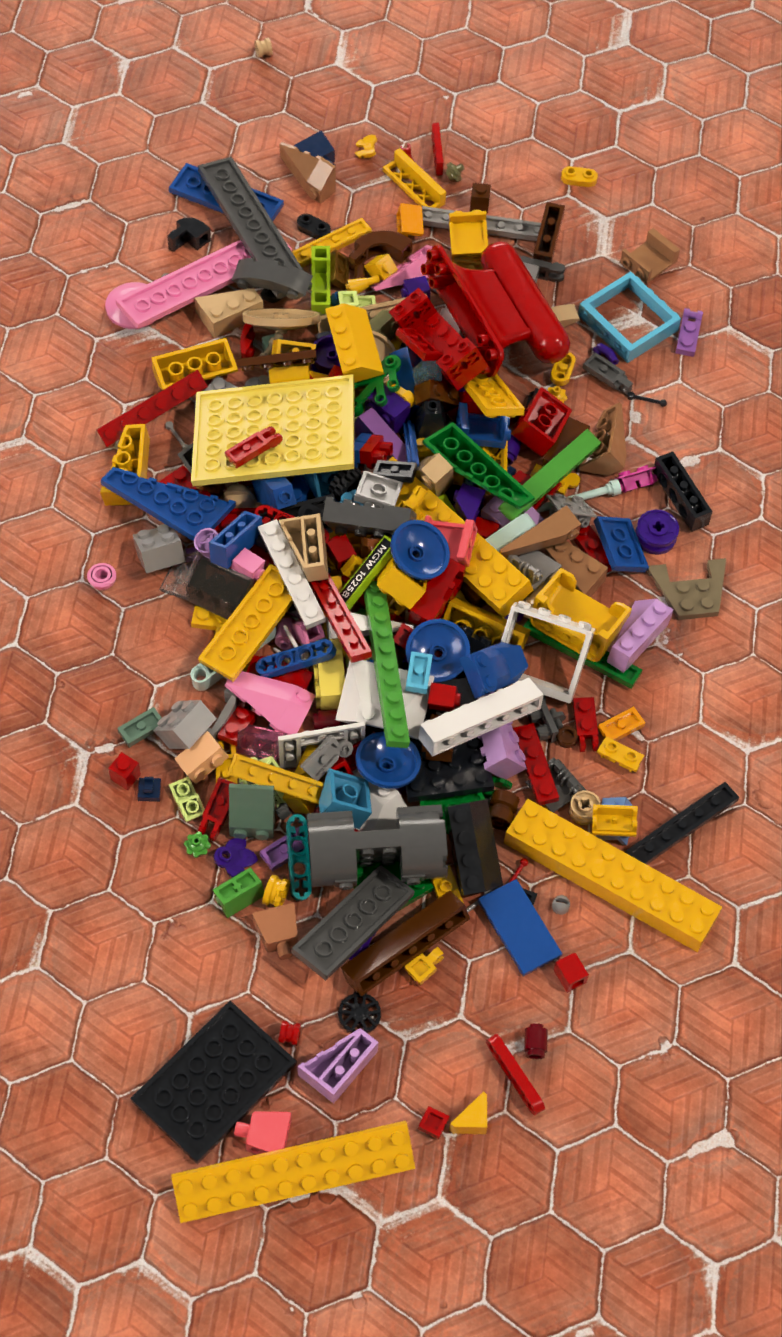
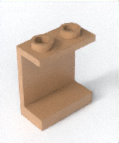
(651, 257)

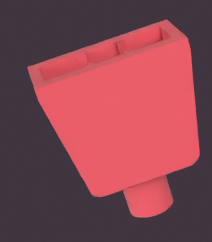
(265, 1132)

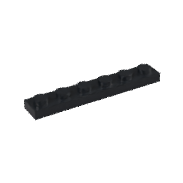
(683, 824)

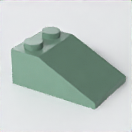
(251, 811)

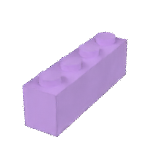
(642, 627)

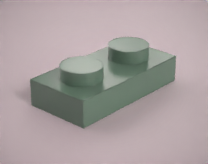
(139, 727)

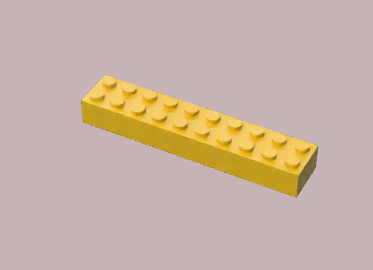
(488, 571)
(612, 875)

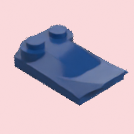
(494, 667)

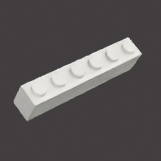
(480, 716)

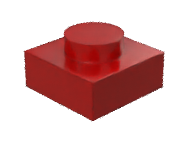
(433, 1122)

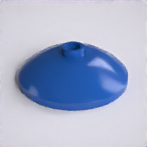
(428, 546)
(444, 637)
(373, 755)

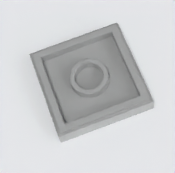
(377, 490)

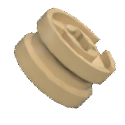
(581, 798)

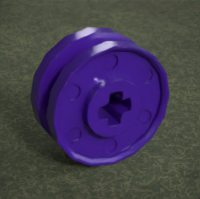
(657, 531)

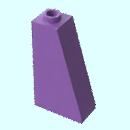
(372, 423)

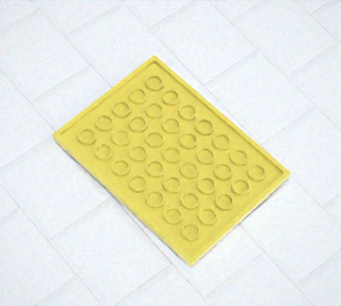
(309, 415)

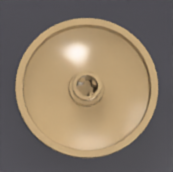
(281, 318)

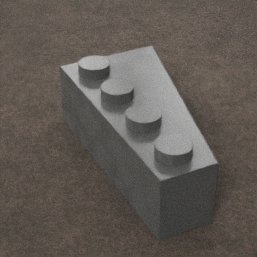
(365, 519)

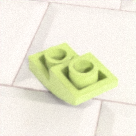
(187, 799)

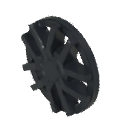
(359, 1013)

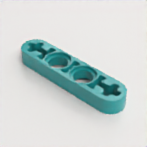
(295, 857)

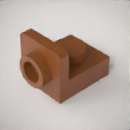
(367, 546)

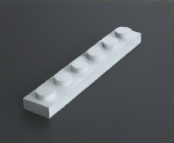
(291, 574)

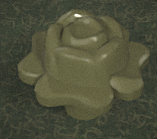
(454, 171)

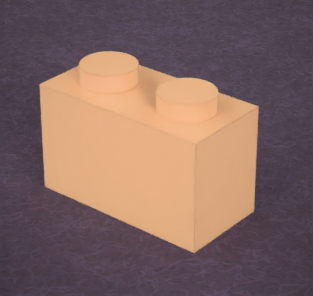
(201, 758)

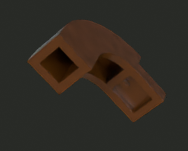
(380, 243)

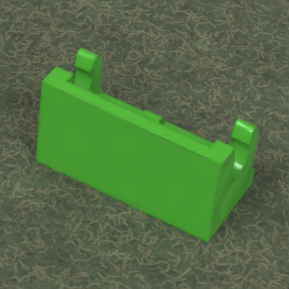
(239, 892)

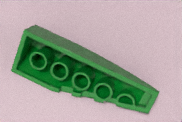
(476, 465)

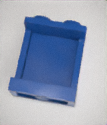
(482, 429)

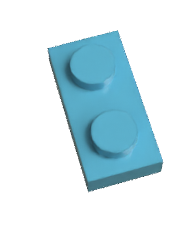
(418, 672)

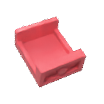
(459, 538)

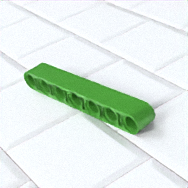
(554, 471)

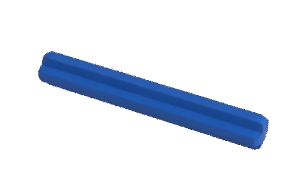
(410, 442)

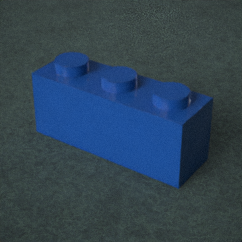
(234, 538)

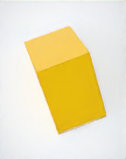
(473, 1118)

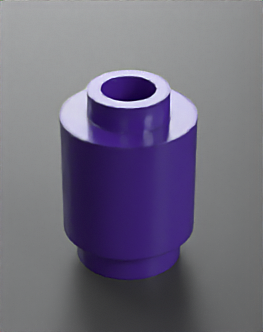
(513, 449)

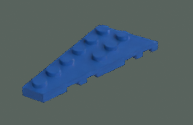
(169, 503)

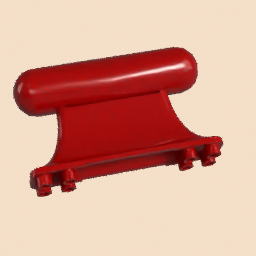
(497, 305)

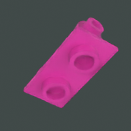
(643, 476)

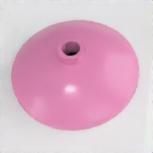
(114, 312)

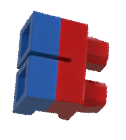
(370, 448)

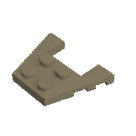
(692, 597)

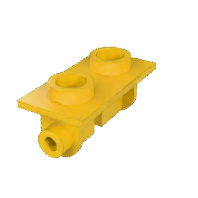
(620, 753)

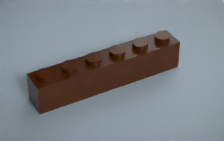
(405, 943)

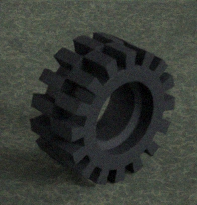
(345, 482)

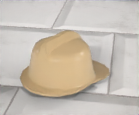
(244, 496)

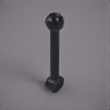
(631, 395)

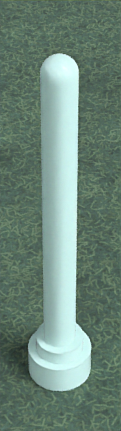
(611, 488)

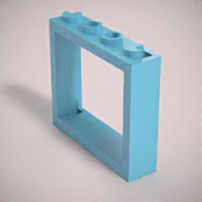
(611, 335)

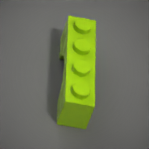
(321, 278)

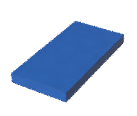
(519, 927)

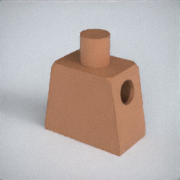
(277, 929)

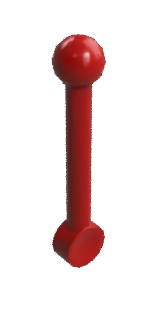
(523, 862)

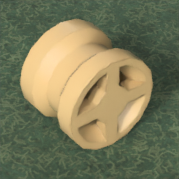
(263, 47)

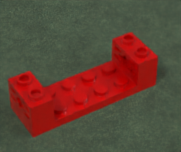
(459, 357)

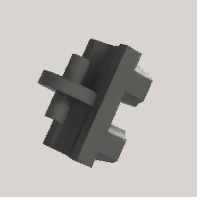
(550, 720)

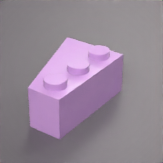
(339, 1065)

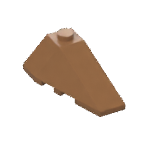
(313, 173)
(611, 454)

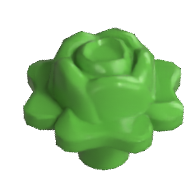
(197, 844)

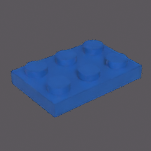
(621, 544)

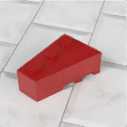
(438, 594)

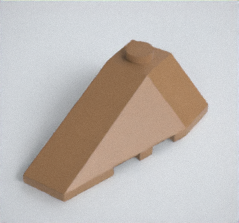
(549, 532)

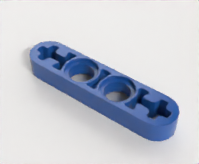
(295, 655)

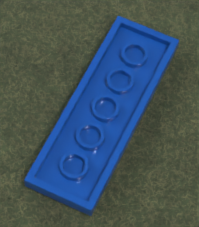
(192, 187)

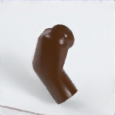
(359, 271)

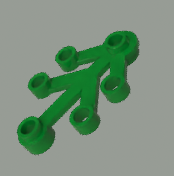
(378, 384)

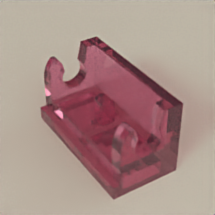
(259, 742)

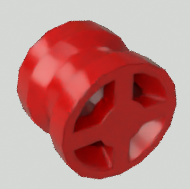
(289, 1033)

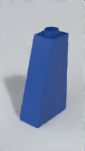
(274, 492)

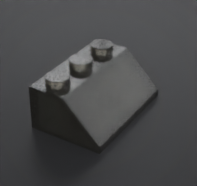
(218, 588)

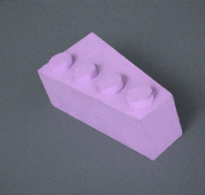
(502, 751)

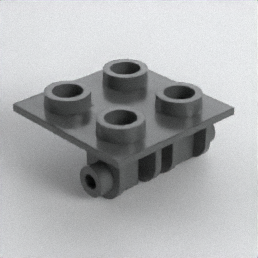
(565, 784)

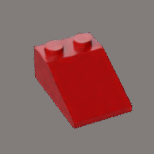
(542, 422)

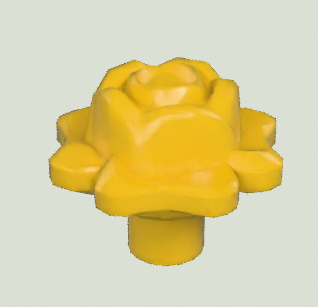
(558, 393)

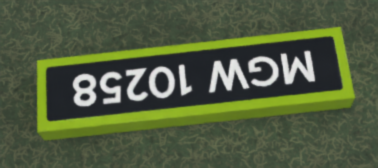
(366, 572)

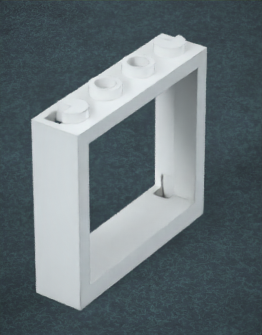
(547, 688)

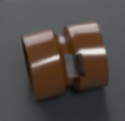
(502, 808)

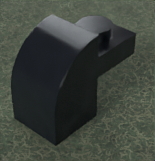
(189, 231)

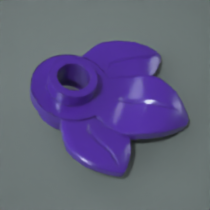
(238, 857)

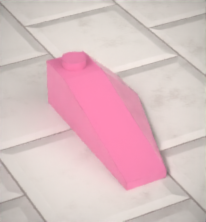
(405, 270)
(277, 701)

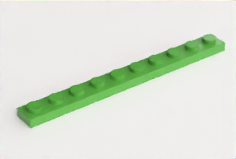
(386, 668)

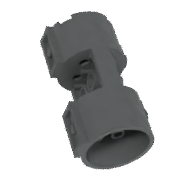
(416, 843)

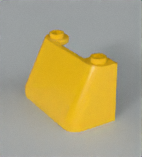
(562, 598)

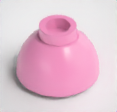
(101, 576)

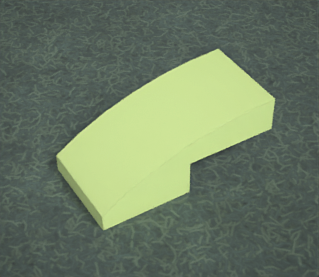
(351, 298)

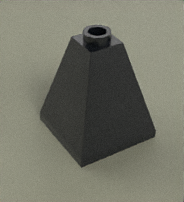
(429, 418)

